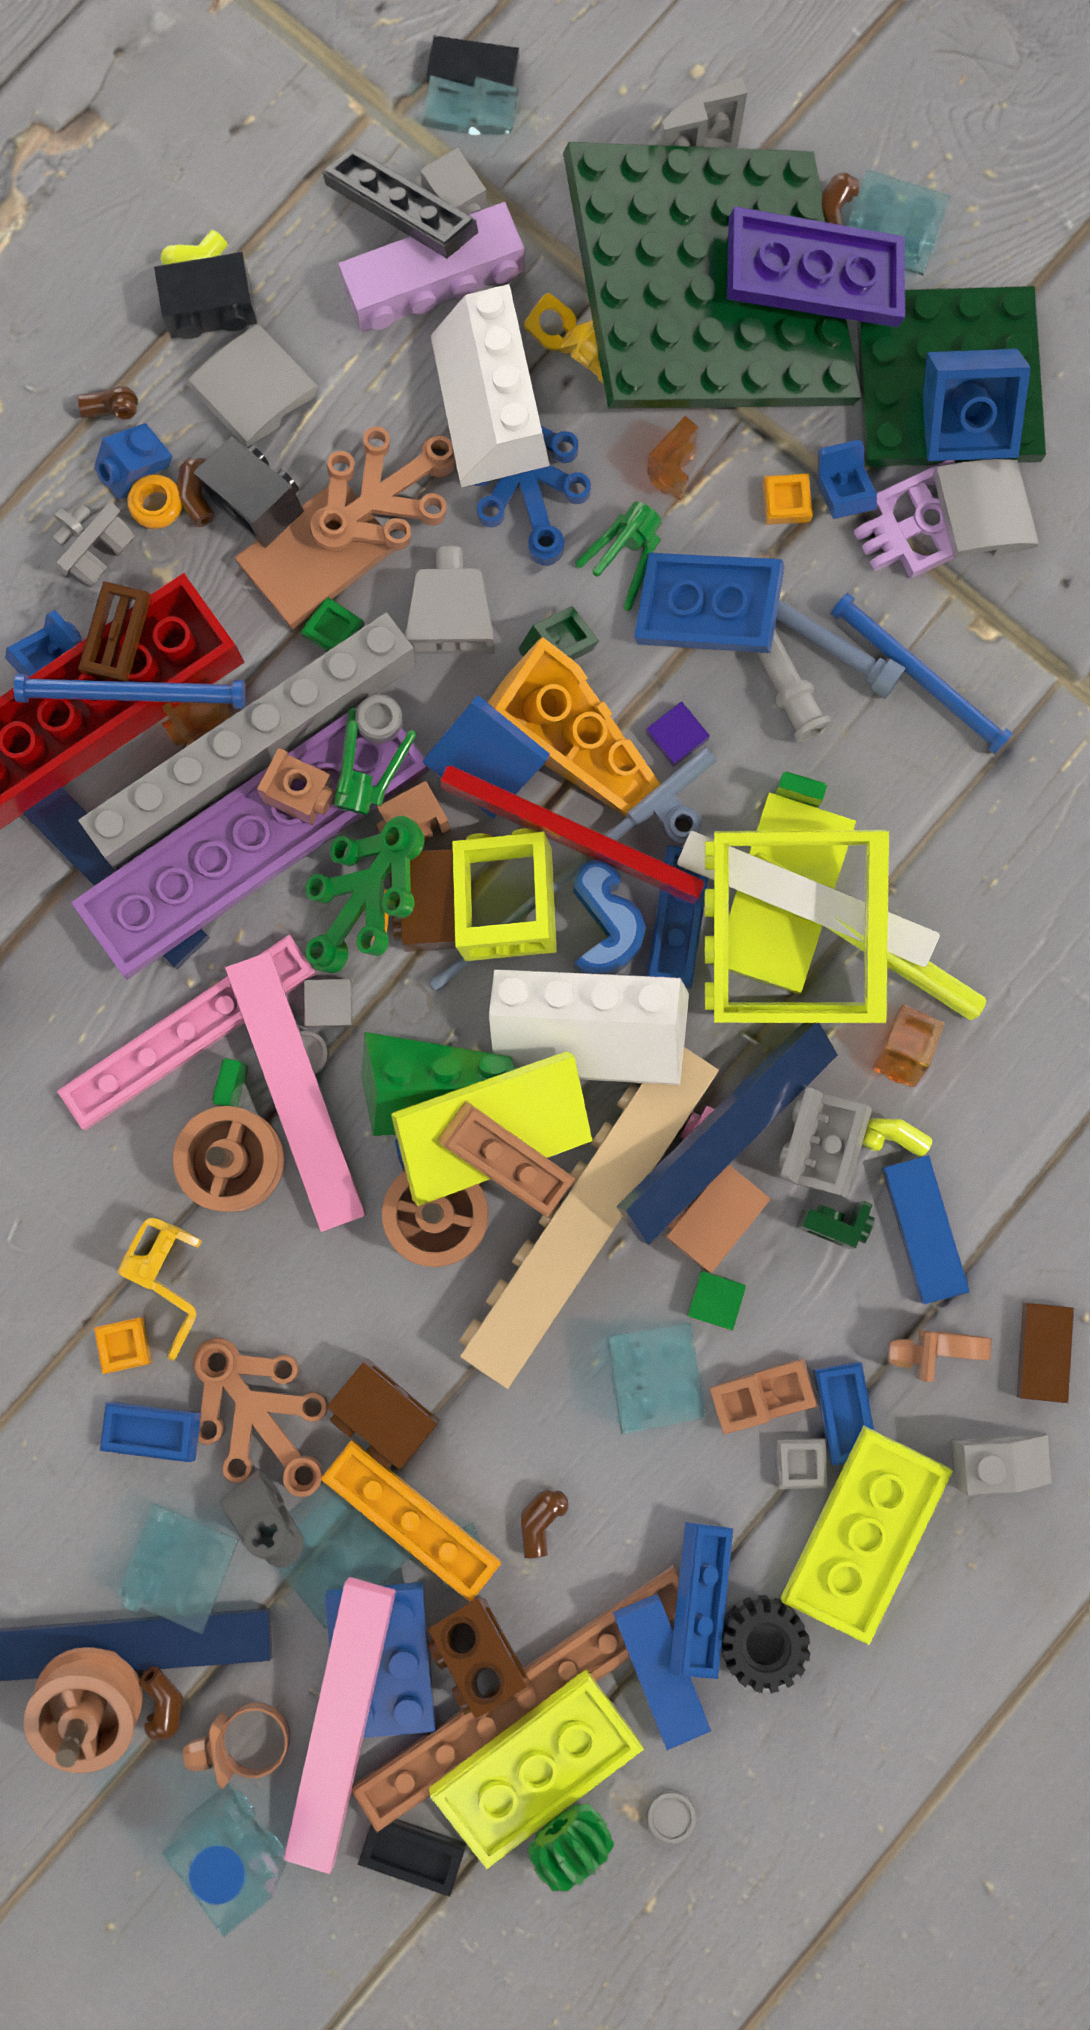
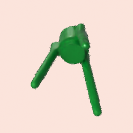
(633, 531)
(354, 788)

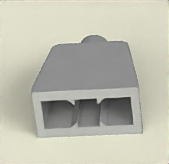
(449, 608)

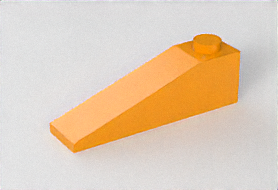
(561, 713)

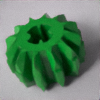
(570, 1847)

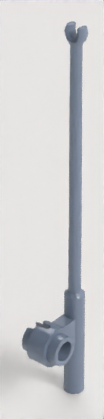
(660, 802)

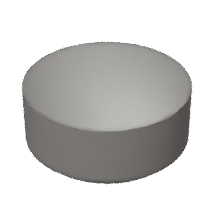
(379, 719)

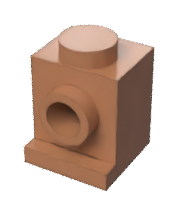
(303, 804)
(418, 805)

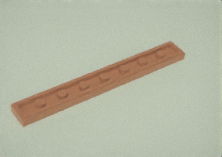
(596, 1647)

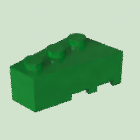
(409, 1072)

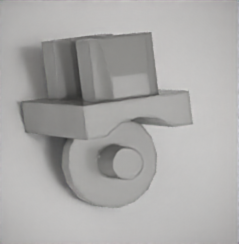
(105, 527)

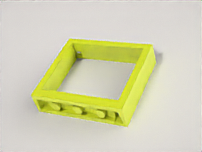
(875, 936)

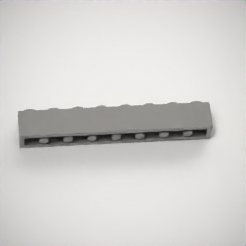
(249, 741)

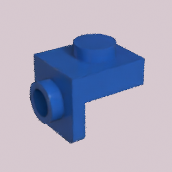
(129, 457)
(845, 480)
(44, 645)

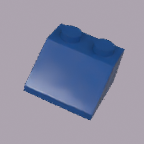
(974, 404)

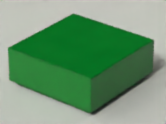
(331, 625)
(801, 789)
(229, 1083)
(716, 1300)

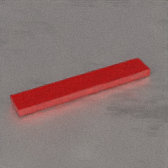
(571, 834)

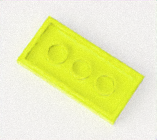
(764, 938)
(534, 1102)
(866, 1535)
(536, 1769)

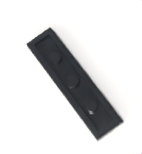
(400, 202)

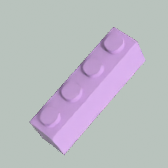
(414, 278)

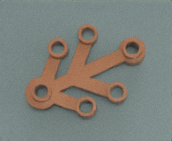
(380, 496)
(253, 1409)

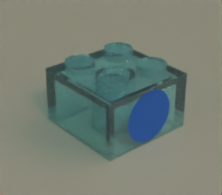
(226, 1858)

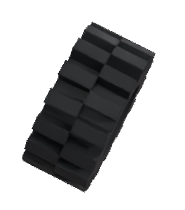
(774, 1672)

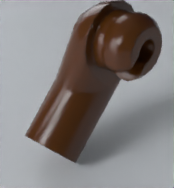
(837, 192)
(117, 401)
(190, 493)
(537, 1517)
(168, 1704)

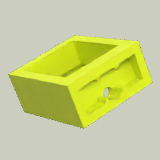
(511, 938)

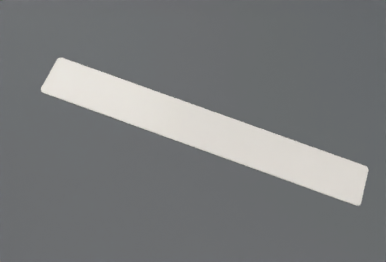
(809, 899)

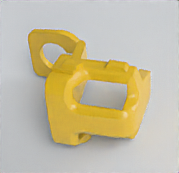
(578, 340)
(145, 1269)

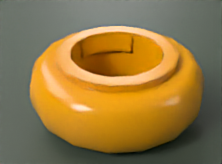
(142, 489)

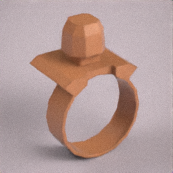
(931, 1343)
(202, 1752)

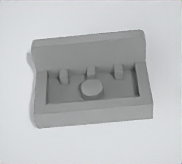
(824, 1142)

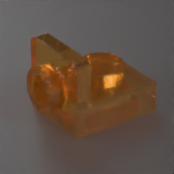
(671, 456)
(193, 720)
(909, 1046)

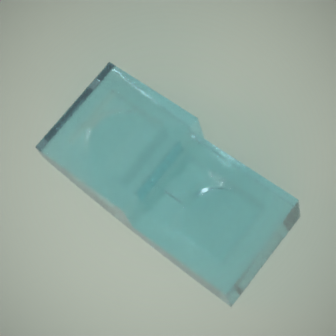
(478, 110)

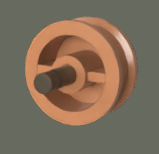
(228, 1159)
(435, 1231)
(83, 1710)

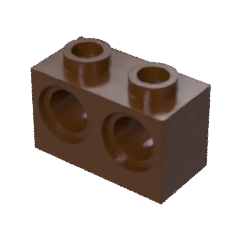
(489, 1651)

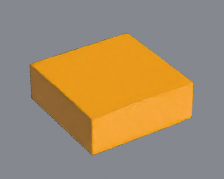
(787, 499)
(123, 1345)

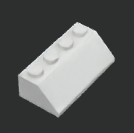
(488, 389)
(610, 1023)

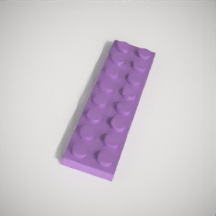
(225, 855)

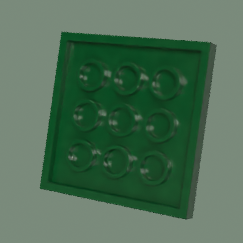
(942, 321)

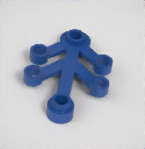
(533, 498)

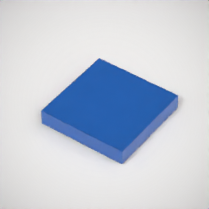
(487, 748)

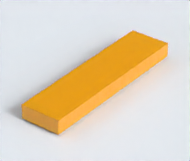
(411, 1520)

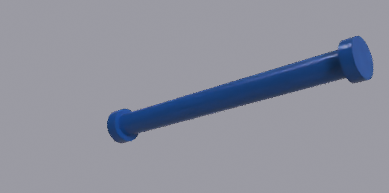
(921, 673)
(129, 691)

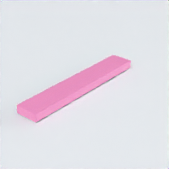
(171, 1043)
(295, 1091)
(339, 1724)

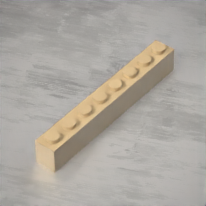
(582, 1222)

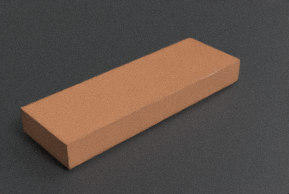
(506, 1159)

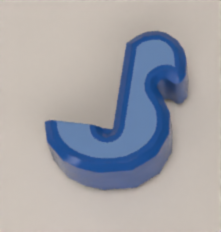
(614, 915)

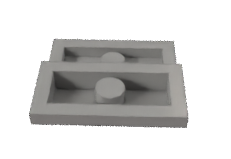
(708, 118)
(252, 385)
(985, 507)

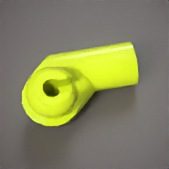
(210, 246)
(897, 1131)

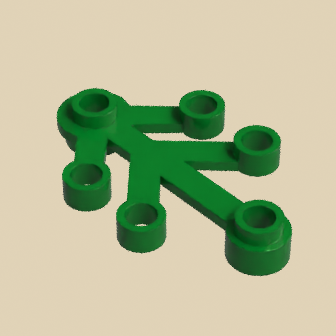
(396, 847)

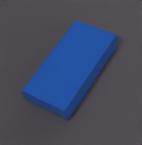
(842, 1407)
(150, 1431)

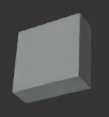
(328, 1003)
(801, 1463)

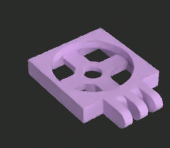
(893, 536)

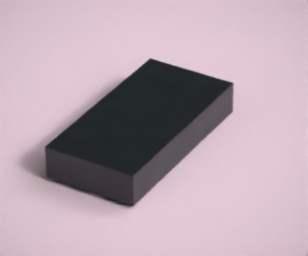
(465, 60)
(413, 1856)

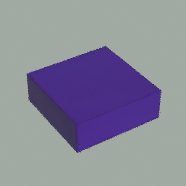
(677, 734)

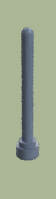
(880, 673)

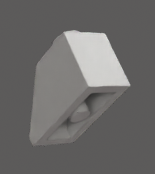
(1001, 1464)

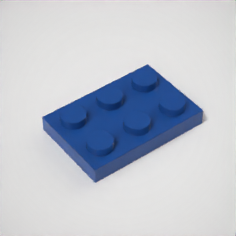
(709, 602)
(403, 1685)

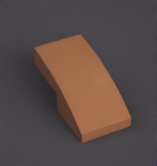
(763, 1396)

